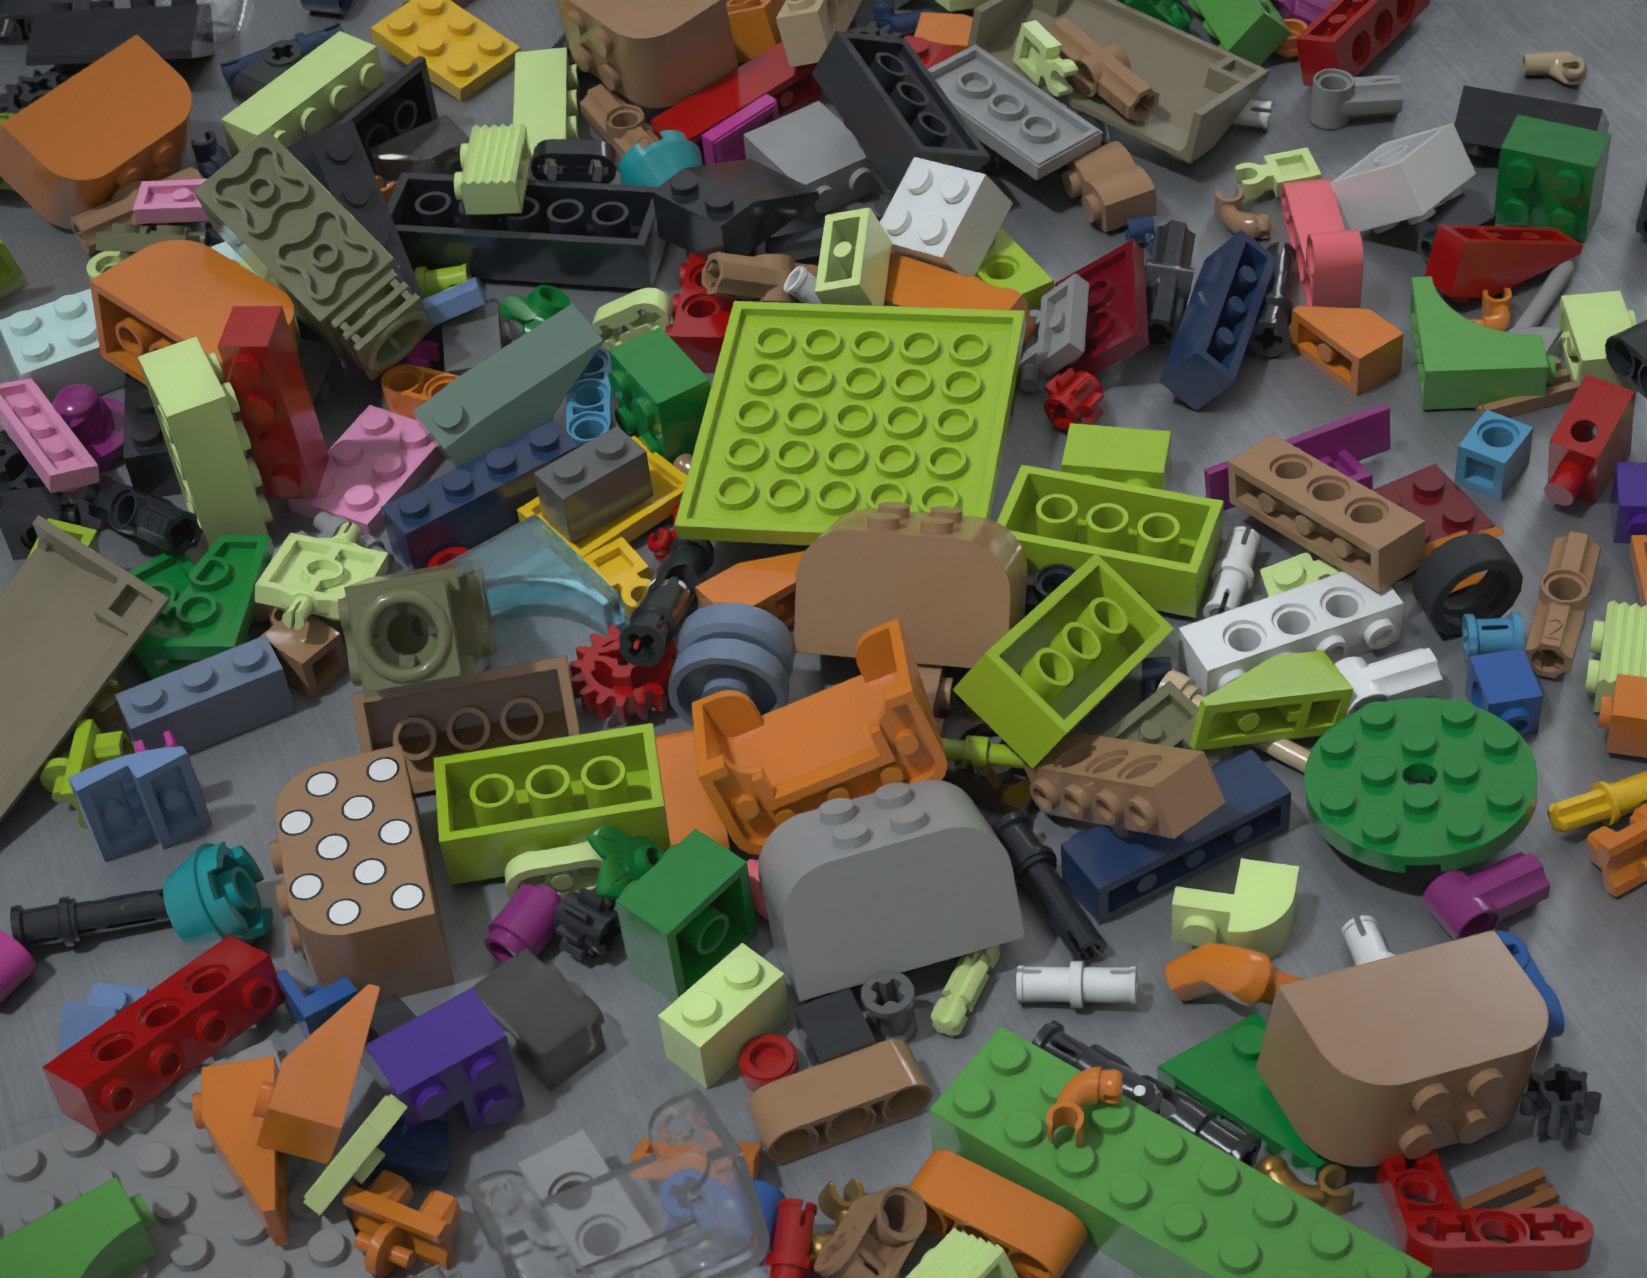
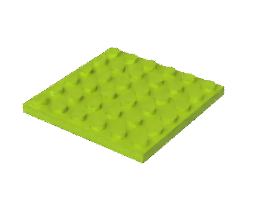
(849, 412)

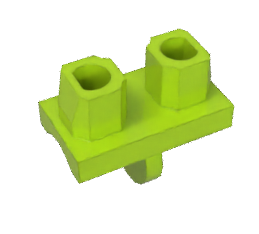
(87, 750)

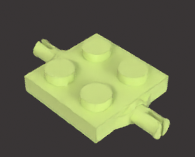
(312, 573)

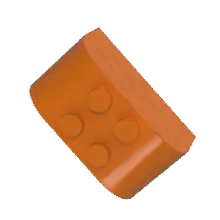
(98, 133)
(171, 296)

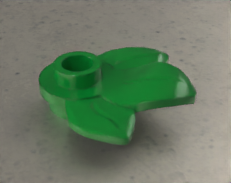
(534, 308)
(623, 859)

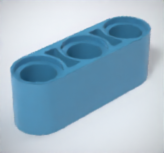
(591, 402)

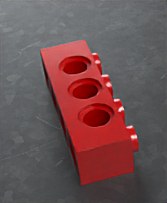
(1353, 34)
(699, 317)
(164, 1035)

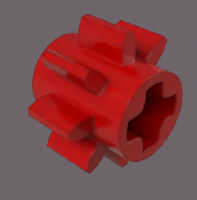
(1073, 399)

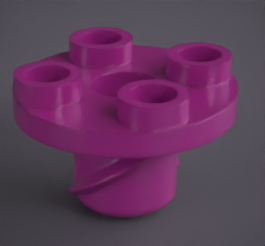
(94, 421)

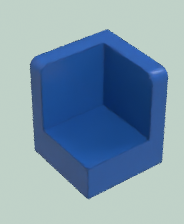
(314, 1005)

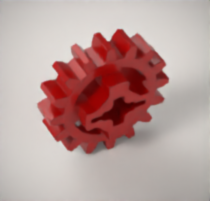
(615, 685)

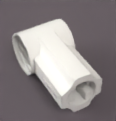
(1393, 678)

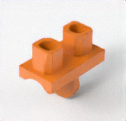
(1621, 853)
(397, 1233)

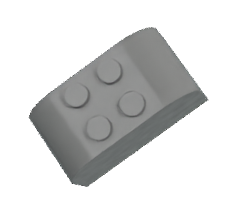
(885, 886)

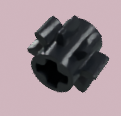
(586, 924)
(1560, 1103)

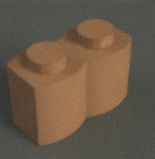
(1110, 186)

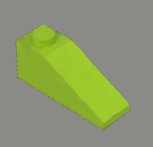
(1274, 702)

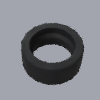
(1454, 563)

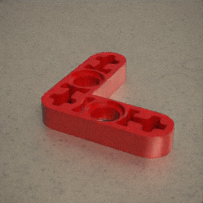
(1438, 1230)

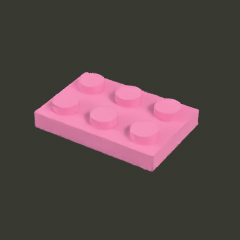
(371, 466)

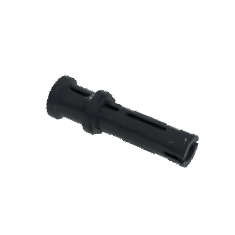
(1271, 331)
(1035, 870)
(73, 920)

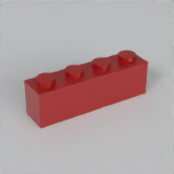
(715, 103)
(274, 401)

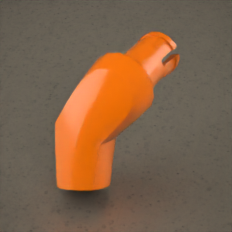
(1227, 969)

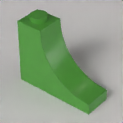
(1470, 361)
(85, 1238)

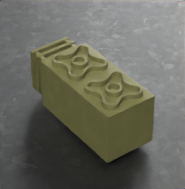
(316, 254)
(417, 628)

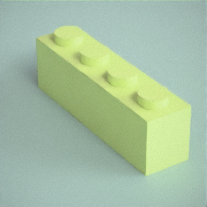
(307, 93)
(546, 95)

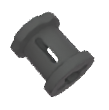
(889, 1001)

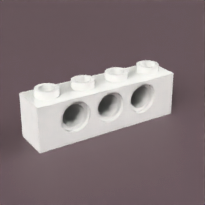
(1324, 615)

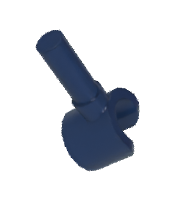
(1141, 230)
(1152, 674)

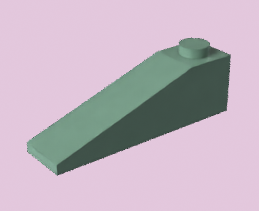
(510, 389)

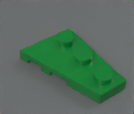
(216, 604)
(1226, 1080)

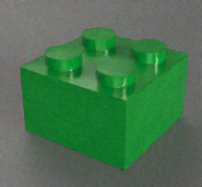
(1551, 176)
(658, 394)
(686, 914)

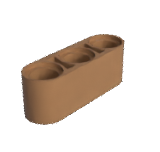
(839, 1100)

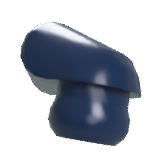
(903, 23)

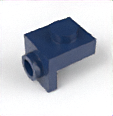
(414, 1153)

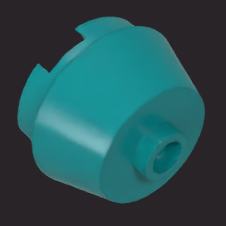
(658, 160)
(216, 897)

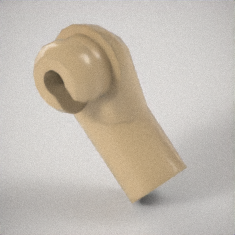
(1558, 65)

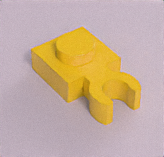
(622, 571)

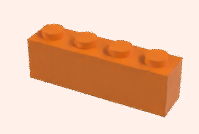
(926, 285)

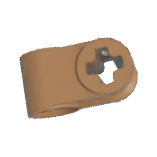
(864, 1241)

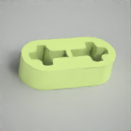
(627, 313)

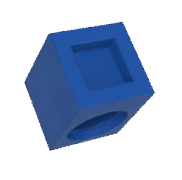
(1506, 687)

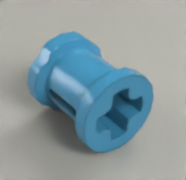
(1491, 635)

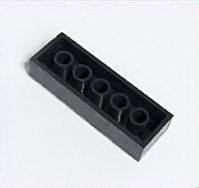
(563, 235)

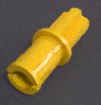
(1602, 803)

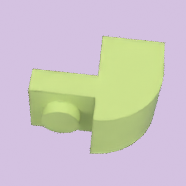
(1252, 918)

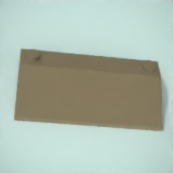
(1196, 82)
(62, 638)

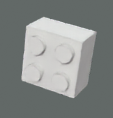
(1403, 180)
(945, 216)

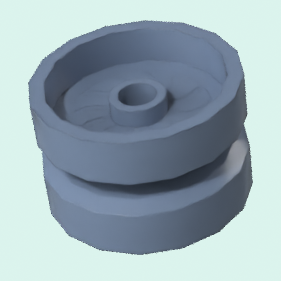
(732, 650)

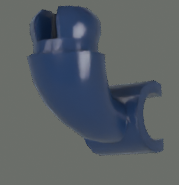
(209, 155)

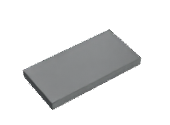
(1013, 113)

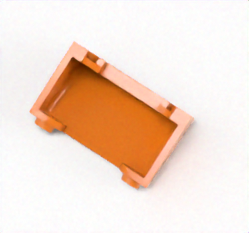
(821, 746)

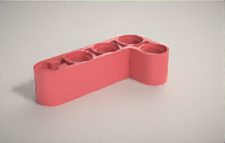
(1326, 254)

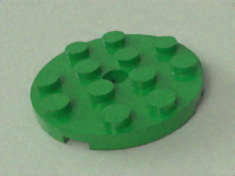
(1469, 813)

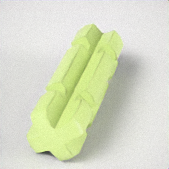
(963, 990)

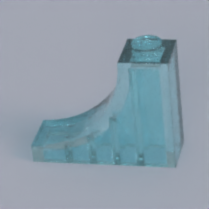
(539, 575)

